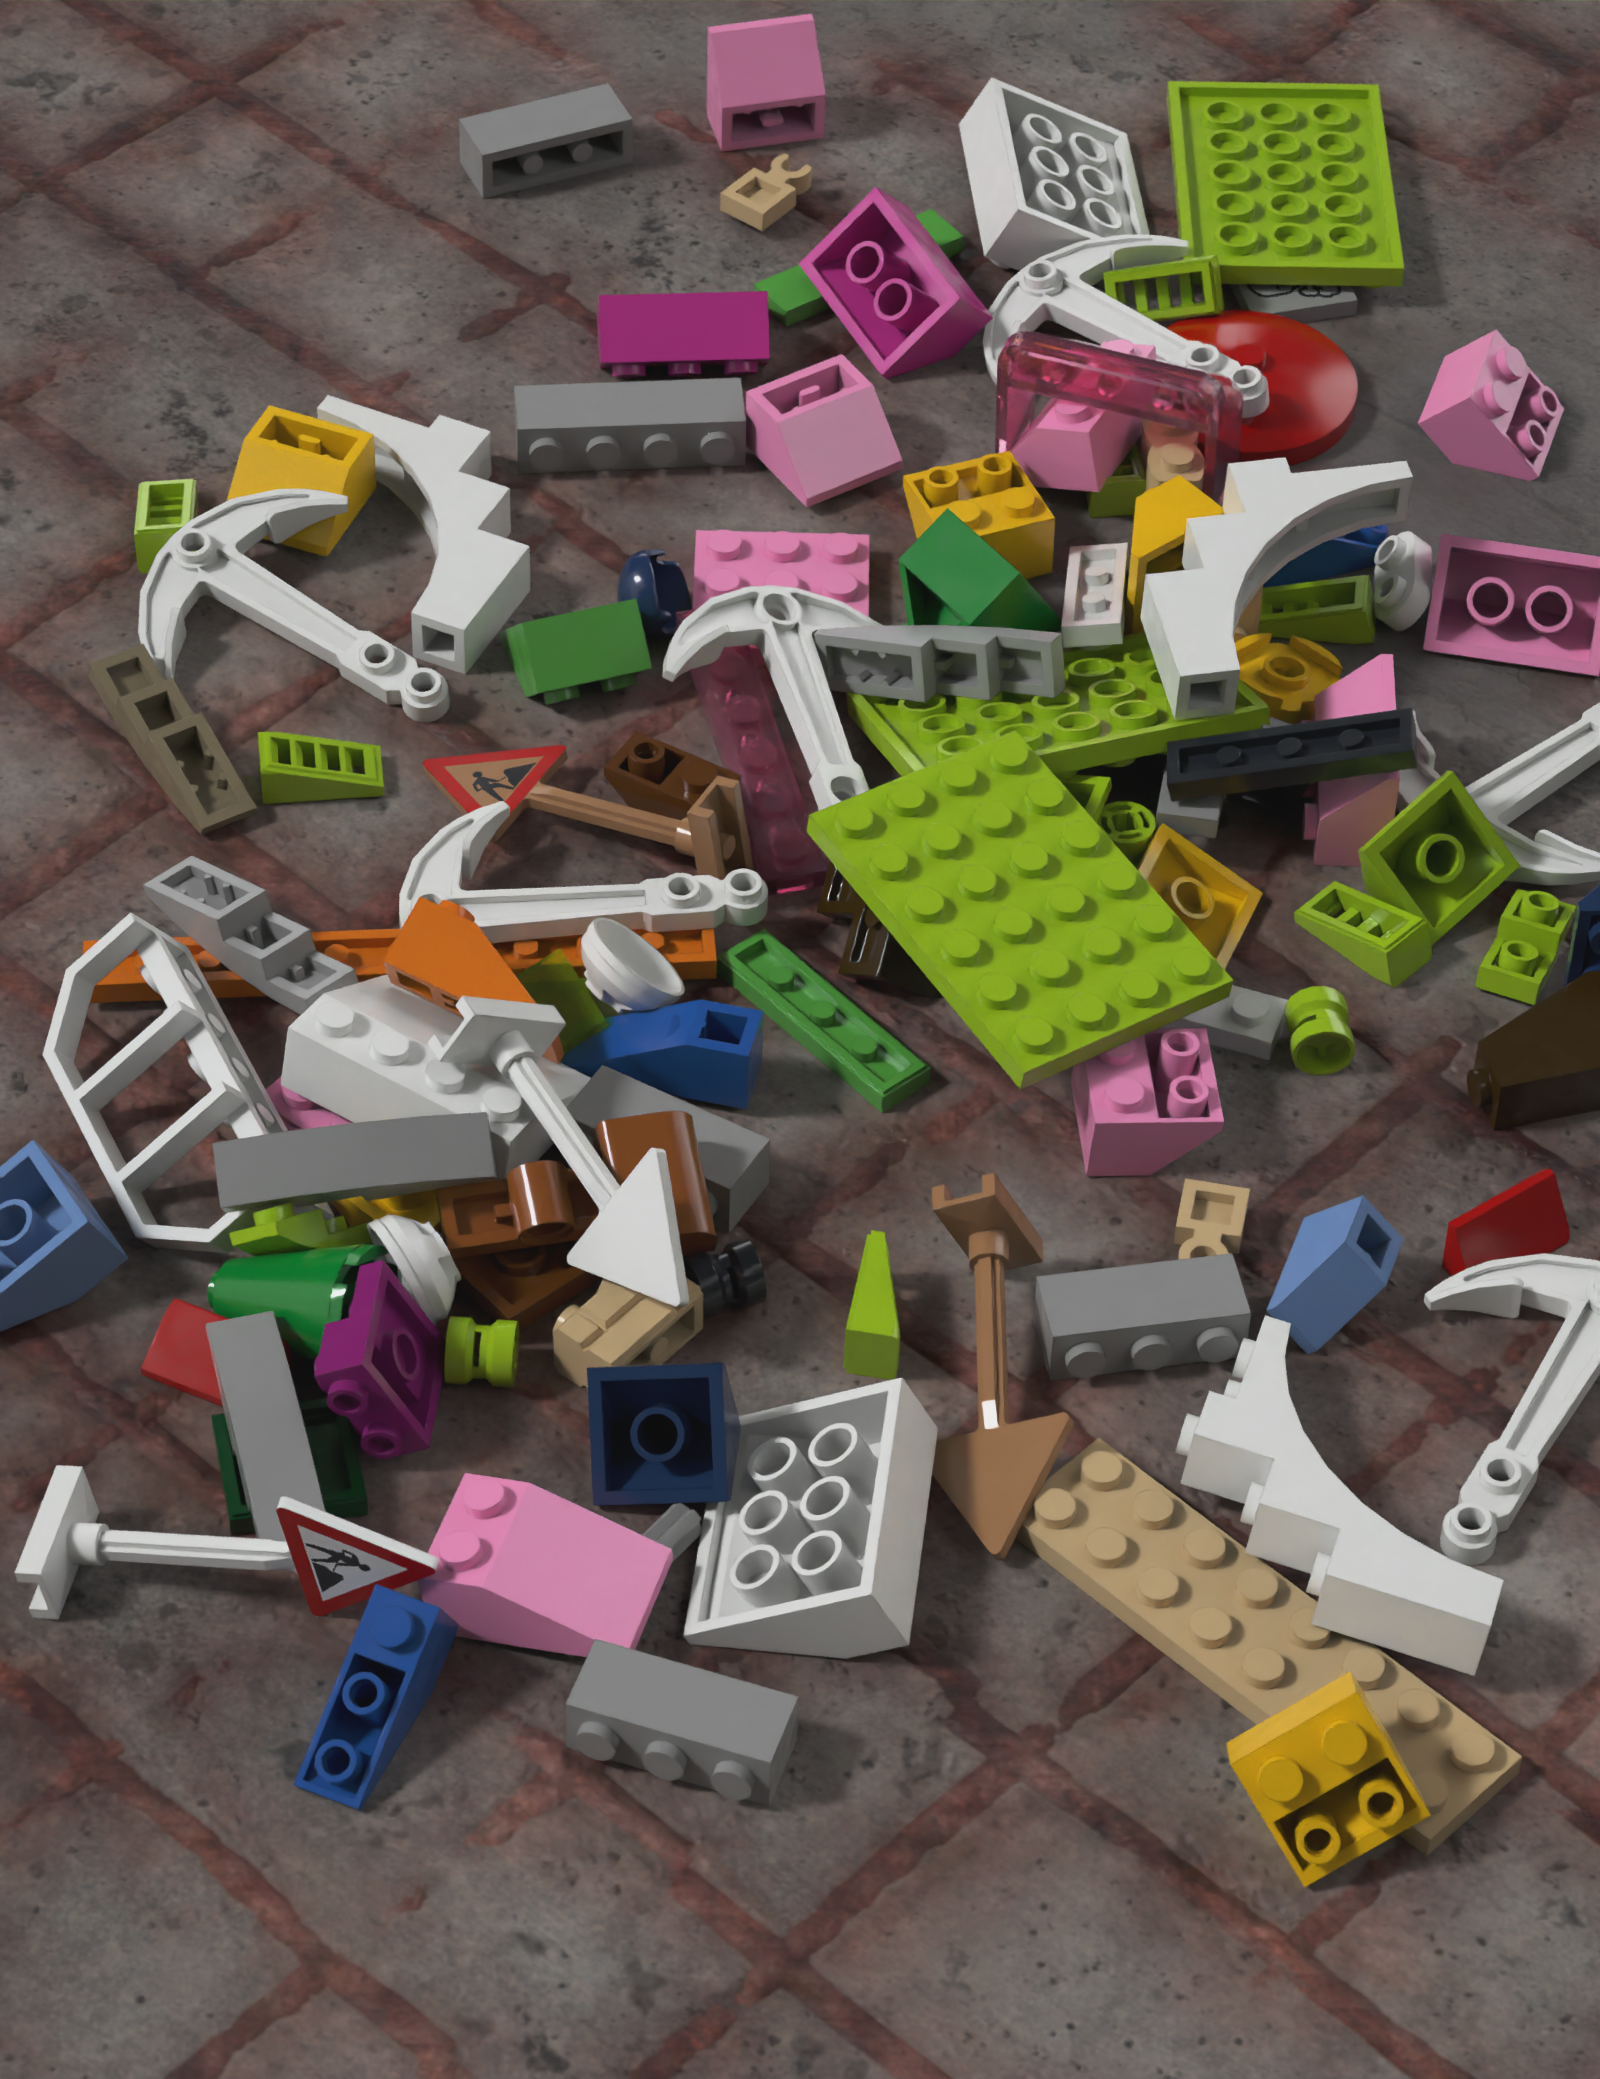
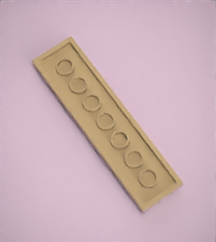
(1248, 1626)

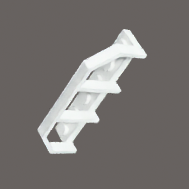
(215, 1057)

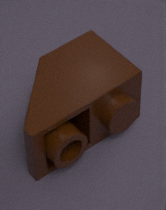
(661, 777)

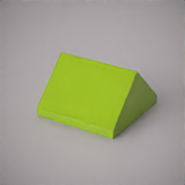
(1437, 857)

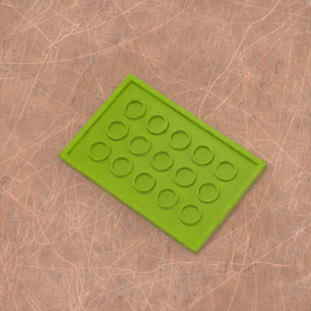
(1285, 182)
(1104, 716)
(1019, 908)

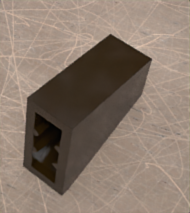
(1542, 1060)

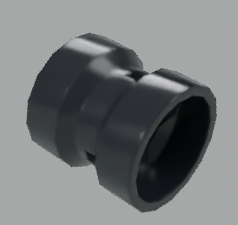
(727, 1277)

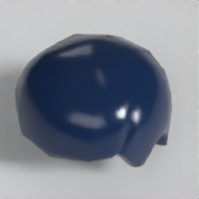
(658, 590)

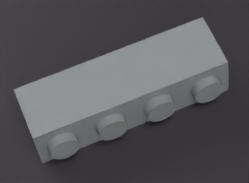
(629, 425)

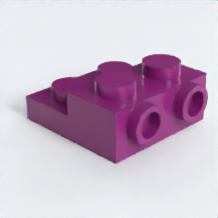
(383, 1365)

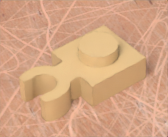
(765, 197)
(1210, 1219)

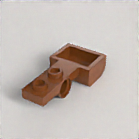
(550, 1205)

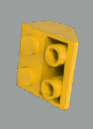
(310, 454)
(993, 501)
(1327, 1779)

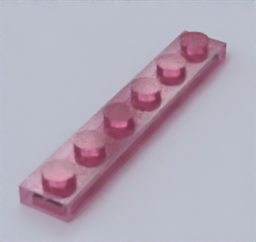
(754, 749)

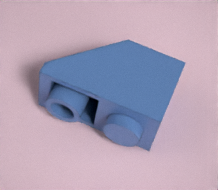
(1334, 1270)

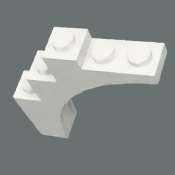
(445, 483)
(1230, 556)
(1302, 1516)

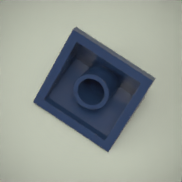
(662, 1433)

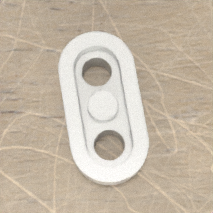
(1402, 580)

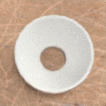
(627, 969)
(422, 1260)

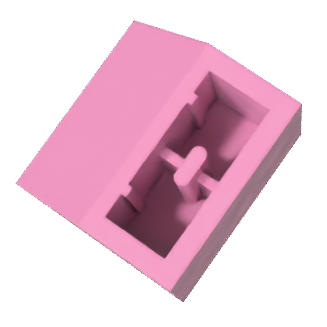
(765, 83)
(1491, 410)
(821, 430)
(1146, 1102)

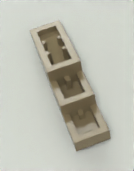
(171, 740)

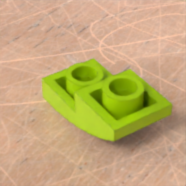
(1525, 945)
(282, 1231)

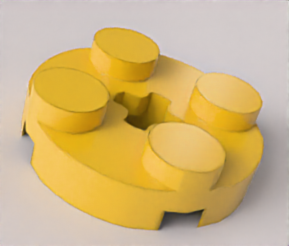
(1286, 674)

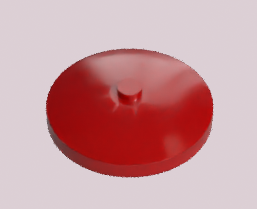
(1307, 379)

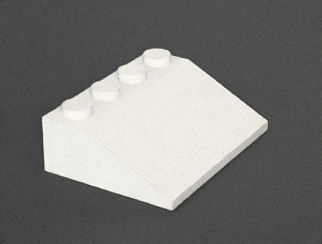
(1045, 176)
(370, 1061)
(819, 1528)

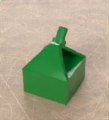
(963, 581)

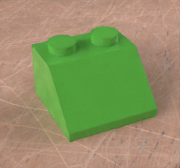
(578, 649)

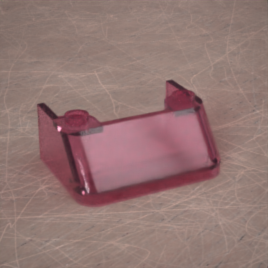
(1119, 384)

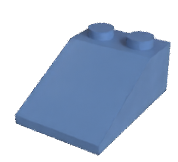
(49, 1238)

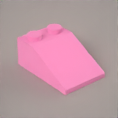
(541, 1570)

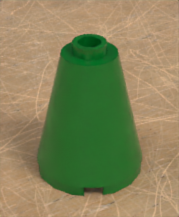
(298, 1286)

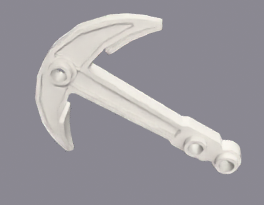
(1062, 291)
(238, 582)
(783, 628)
(1517, 788)
(548, 912)
(1568, 1371)

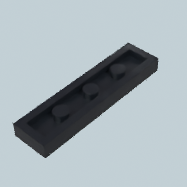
(1291, 754)

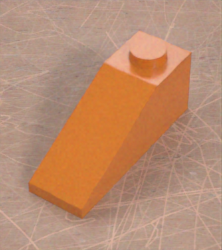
(447, 957)

